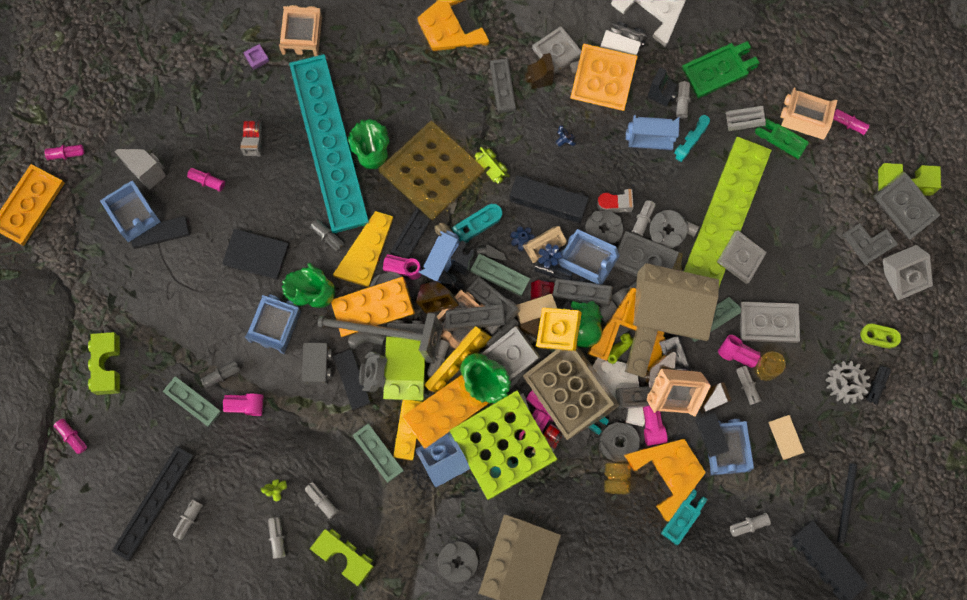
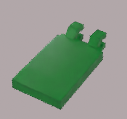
(719, 69)

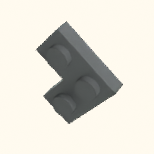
(868, 248)

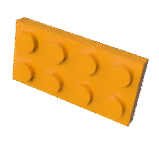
(28, 204)
(374, 305)
(442, 412)

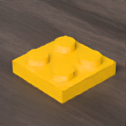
(558, 329)

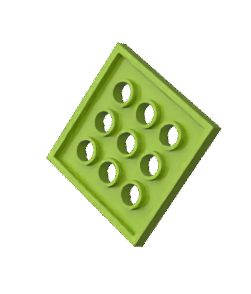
(526, 466)

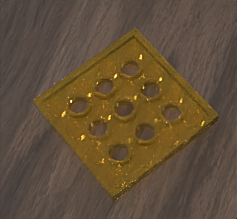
(418, 194)

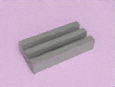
(745, 115)

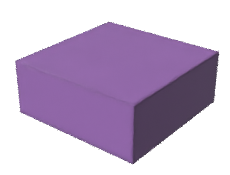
(256, 57)

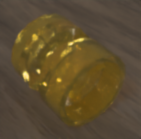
(770, 366)
(617, 478)

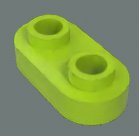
(879, 336)

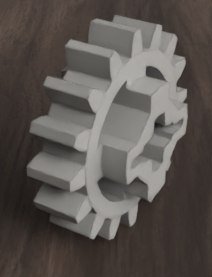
(841, 380)

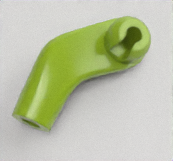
(620, 348)

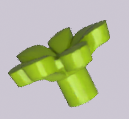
(274, 489)

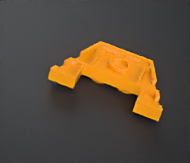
(444, 30)
(676, 466)

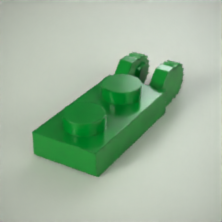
(783, 138)

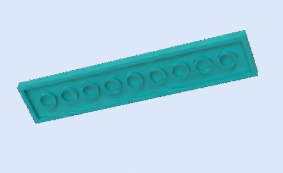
(328, 144)

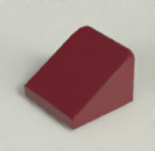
(541, 288)

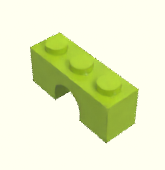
(926, 177)
(101, 348)
(357, 566)

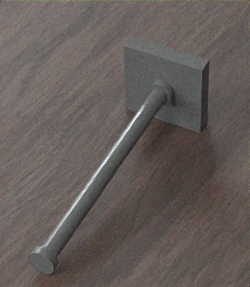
(429, 338)

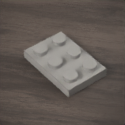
(769, 322)
(513, 352)

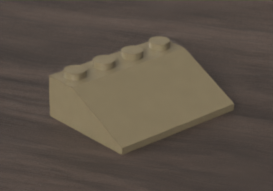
(675, 301)
(571, 391)
(519, 561)

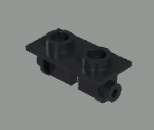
(626, 31)

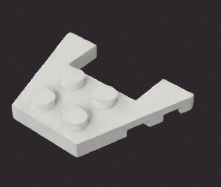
(665, 10)
(615, 377)

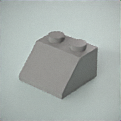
(142, 165)
(908, 271)

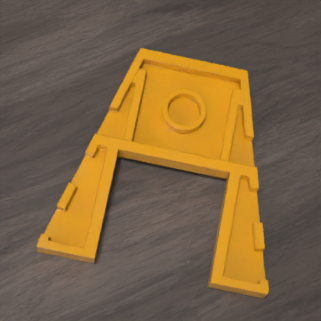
(625, 317)

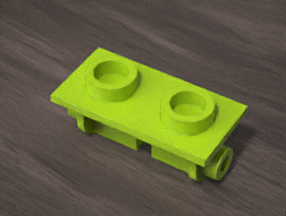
(487, 159)

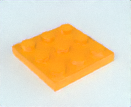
(603, 77)

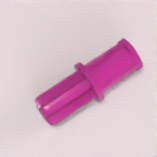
(850, 122)
(64, 152)
(206, 179)
(70, 436)

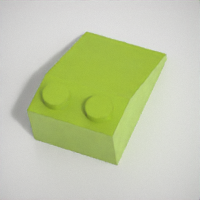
(404, 370)

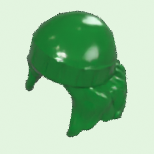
(369, 143)
(308, 287)
(590, 323)
(485, 378)

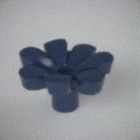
(565, 137)
(519, 240)
(550, 255)

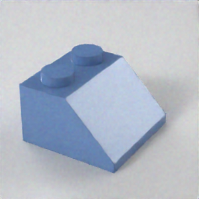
(443, 460)

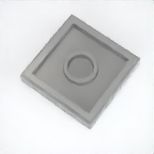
(561, 47)
(741, 257)

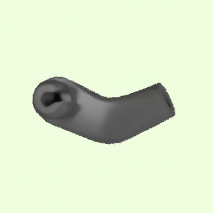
(362, 337)

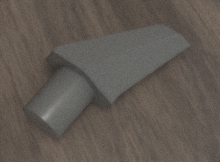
(491, 252)

